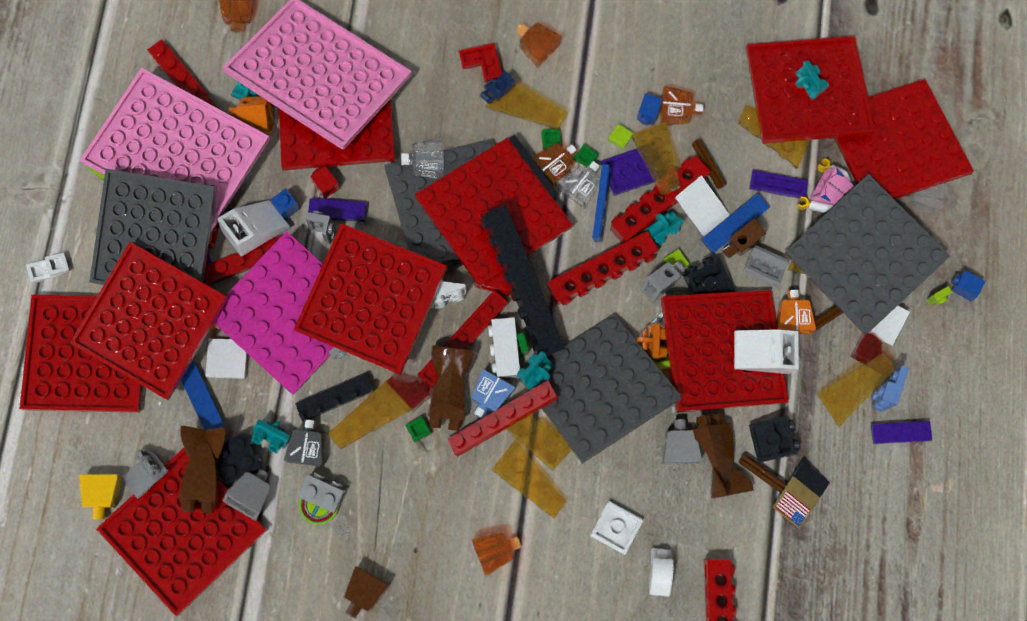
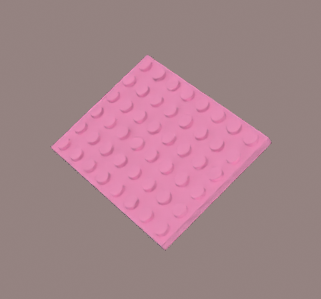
(317, 72)
(175, 137)

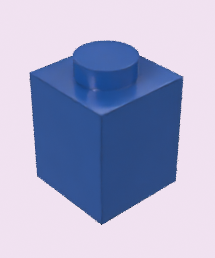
(649, 109)
(285, 204)
(967, 285)

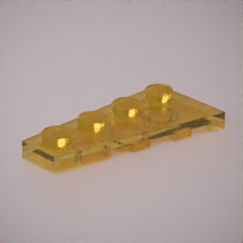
(529, 106)
(791, 151)
(658, 156)
(849, 392)
(374, 412)
(541, 441)
(526, 477)

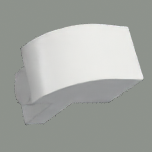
(661, 572)

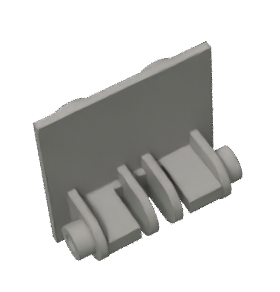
(144, 473)

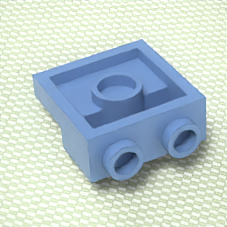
(888, 394)

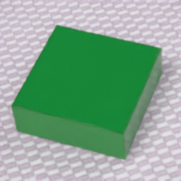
(550, 137)
(585, 156)
(522, 344)
(418, 429)

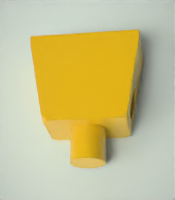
(99, 493)

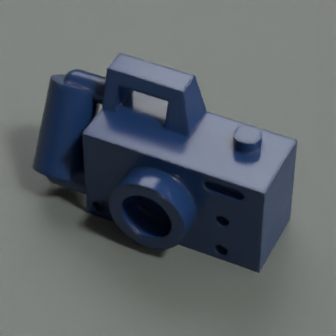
(498, 88)

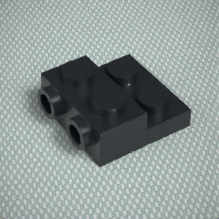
(708, 277)
(774, 439)
(238, 458)

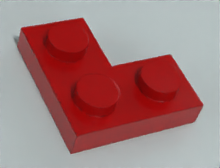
(482, 56)

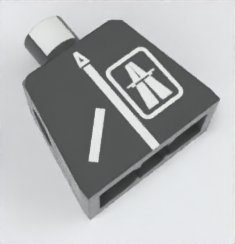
(306, 446)

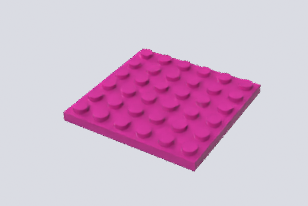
(266, 309)

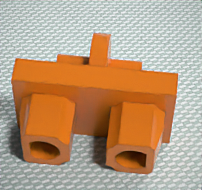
(651, 339)

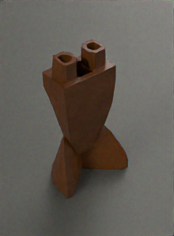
(448, 394)
(718, 444)
(201, 476)

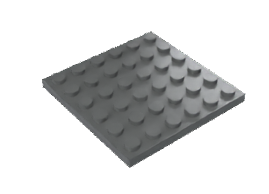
(157, 215)
(418, 229)
(867, 254)
(604, 388)

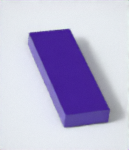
(778, 184)
(339, 209)
(901, 432)

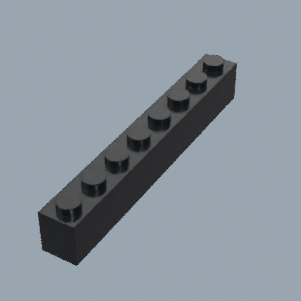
(522, 281)

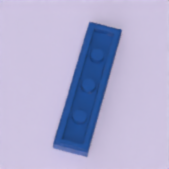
(601, 203)
(720, 235)
(201, 398)

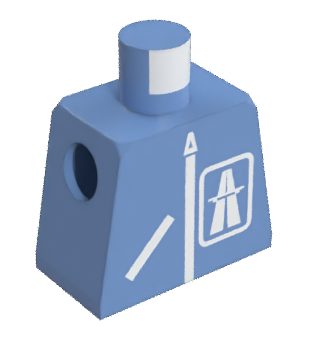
(490, 393)

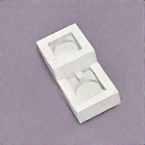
(48, 268)

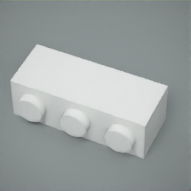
(504, 348)

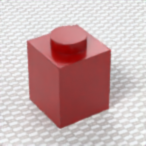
(324, 182)

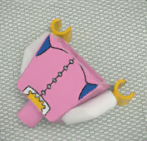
(830, 189)

